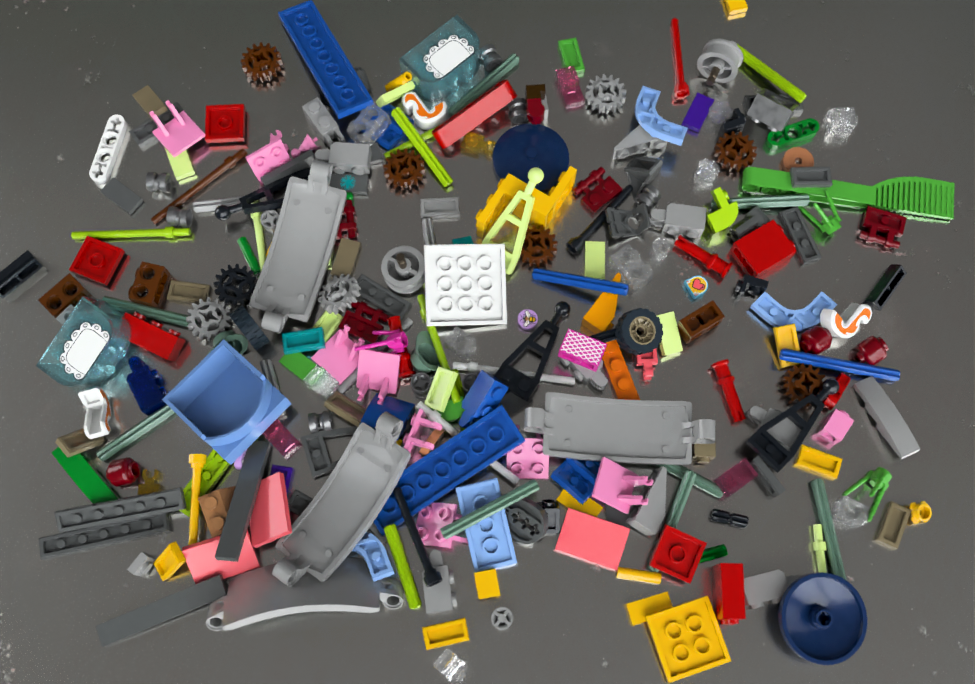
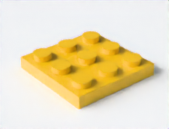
(687, 638)

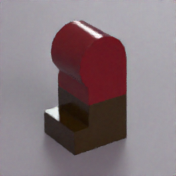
(534, 107)

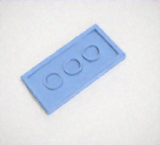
(490, 538)

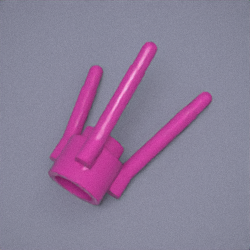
(396, 341)

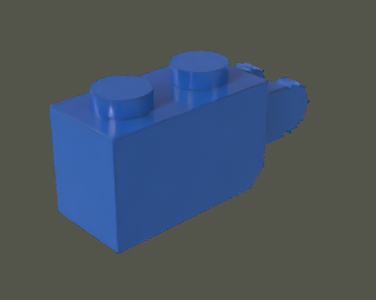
(482, 398)

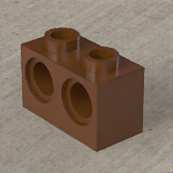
(154, 285)
(62, 294)
(700, 322)

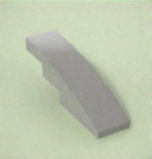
(887, 417)

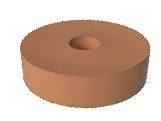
(796, 154)
(434, 438)

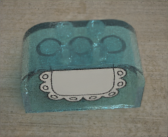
(443, 60)
(87, 345)

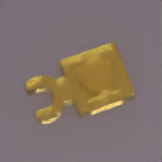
(474, 143)
(150, 483)

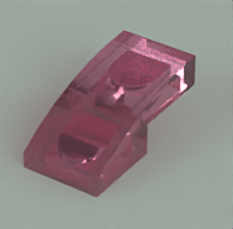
(569, 87)
(281, 439)
(736, 477)

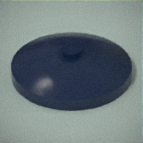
(531, 147)
(822, 618)

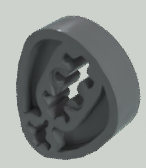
(534, 513)

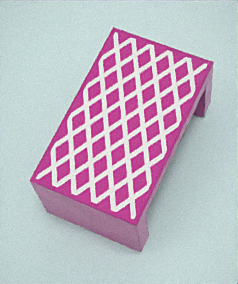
(582, 350)

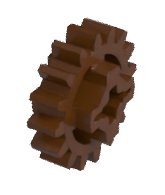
(261, 61)
(733, 153)
(403, 167)
(538, 253)
(806, 376)

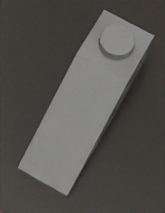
(649, 517)

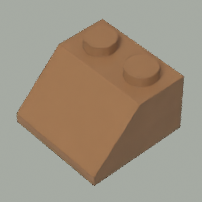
(215, 509)

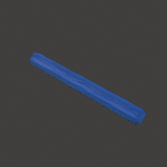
(839, 364)

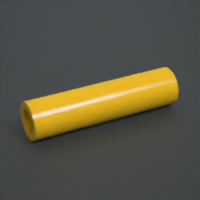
(399, 81)
(639, 575)

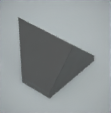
(642, 172)

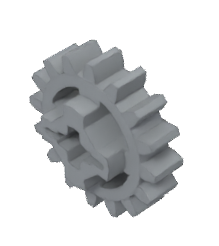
(605, 94)
(339, 294)
(211, 311)

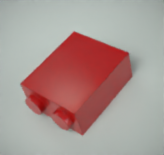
(763, 249)
(728, 593)

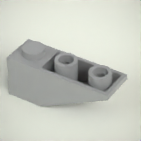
(637, 142)

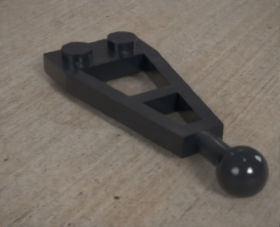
(224, 212)
(518, 382)
(769, 448)

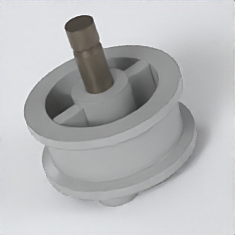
(720, 61)
(403, 269)

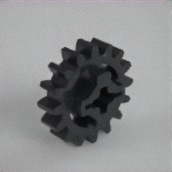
(227, 288)

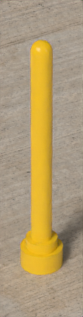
(197, 462)

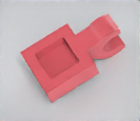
(647, 360)

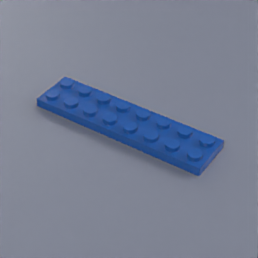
(325, 59)
(452, 465)

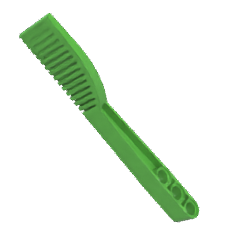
(898, 194)

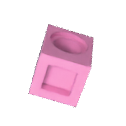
(836, 426)

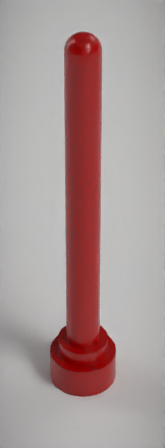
(681, 88)

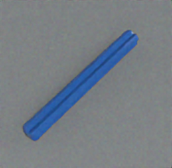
(580, 281)

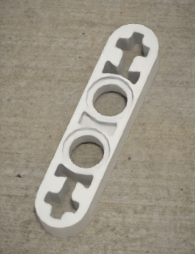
(112, 150)

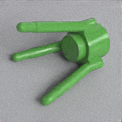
(829, 223)
(879, 480)

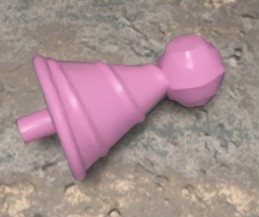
(307, 144)

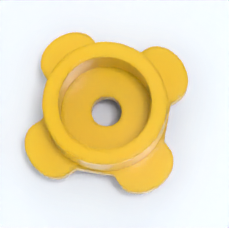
(920, 512)

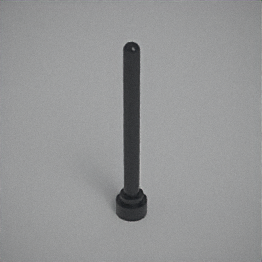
(576, 244)
(431, 575)

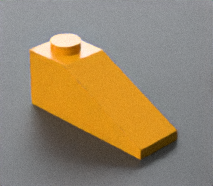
(602, 312)

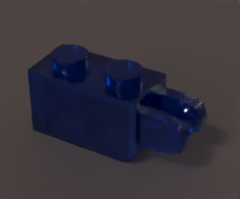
(146, 386)

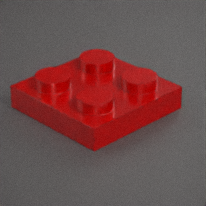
(225, 123)
(97, 260)
(677, 554)

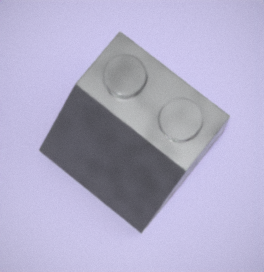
(771, 110)

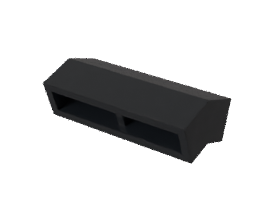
(18, 273)
(885, 287)

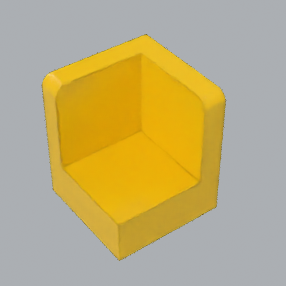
(487, 584)

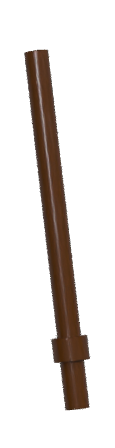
(229, 163)

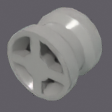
(268, 218)
(501, 615)

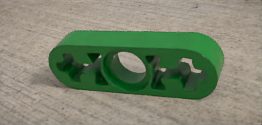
(798, 127)

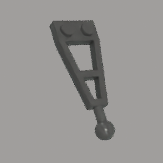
(317, 452)

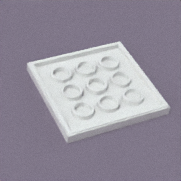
(465, 284)

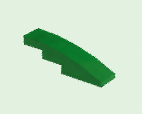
(85, 476)

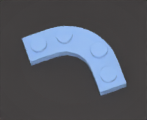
(654, 123)
(803, 318)
(375, 556)

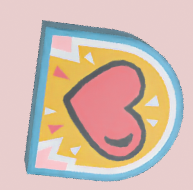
(696, 286)

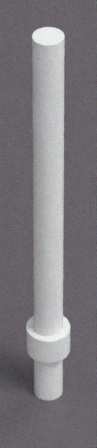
(473, 367)
(436, 417)

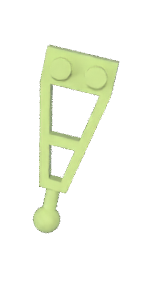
(535, 176)

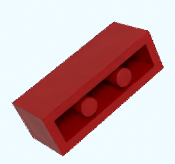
(155, 338)

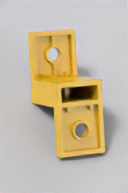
(544, 206)

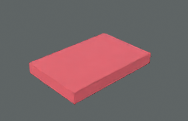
(270, 512)
(592, 538)
(203, 564)

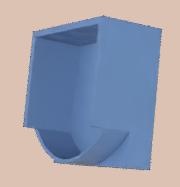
(227, 401)

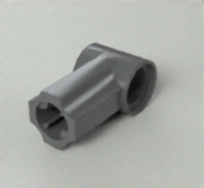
(751, 222)

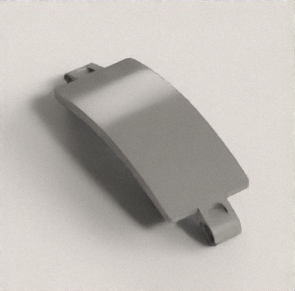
(299, 248)
(618, 429)
(345, 503)
(262, 596)

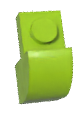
(725, 214)

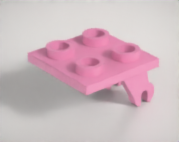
(178, 133)
(269, 157)
(339, 355)
(378, 372)
(412, 439)
(528, 459)
(616, 485)
(433, 519)

